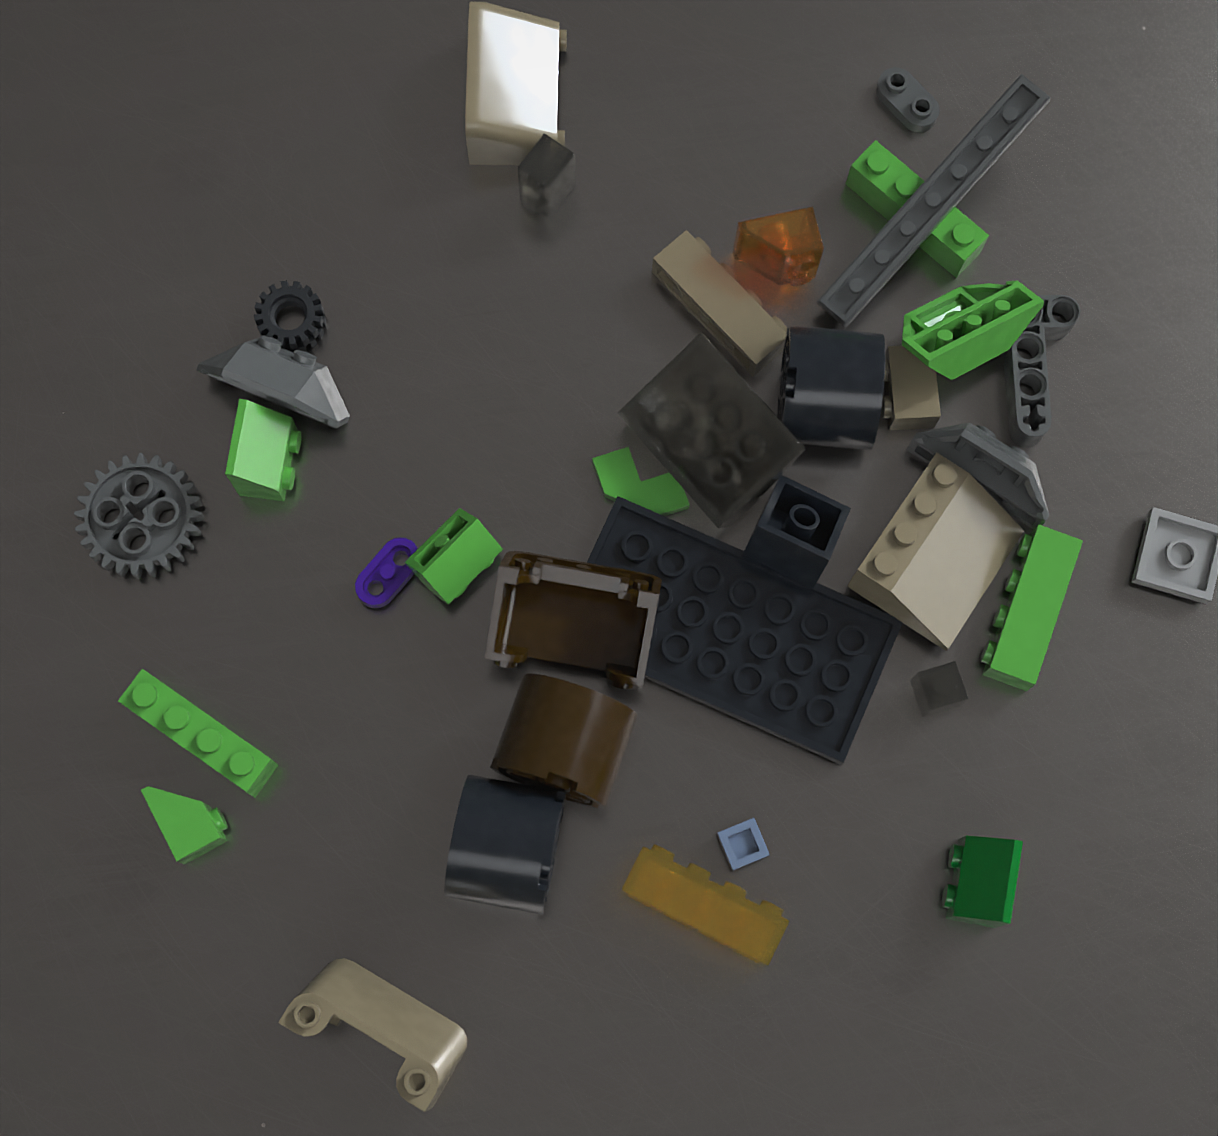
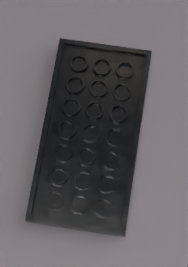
(751, 636)

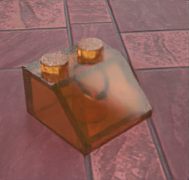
(781, 246)

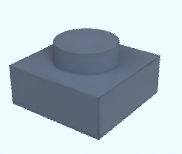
(743, 844)

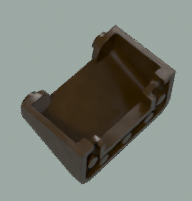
(573, 616)

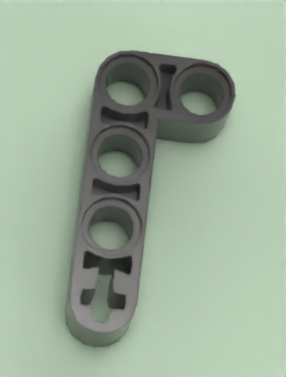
(1035, 370)

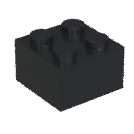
(797, 531)

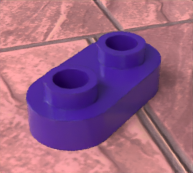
(385, 572)

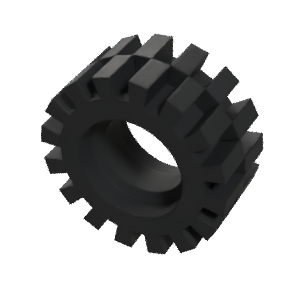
(291, 296)

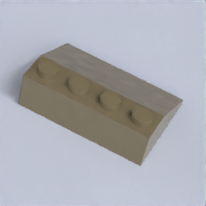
(938, 553)

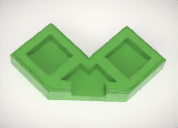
(620, 478)

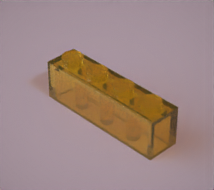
(705, 906)

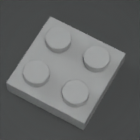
(1178, 556)

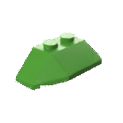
(969, 326)

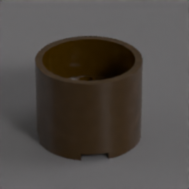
(564, 739)

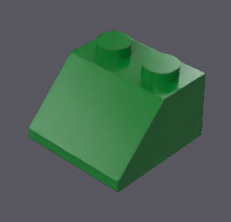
(982, 880)

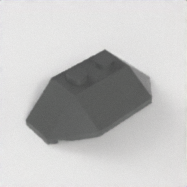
(280, 377)
(998, 468)

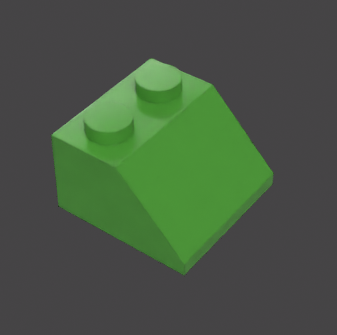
(262, 452)

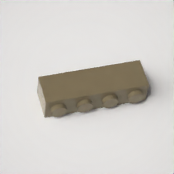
(720, 302)

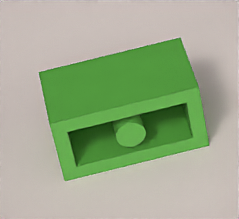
(454, 556)

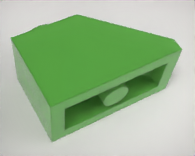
(186, 823)

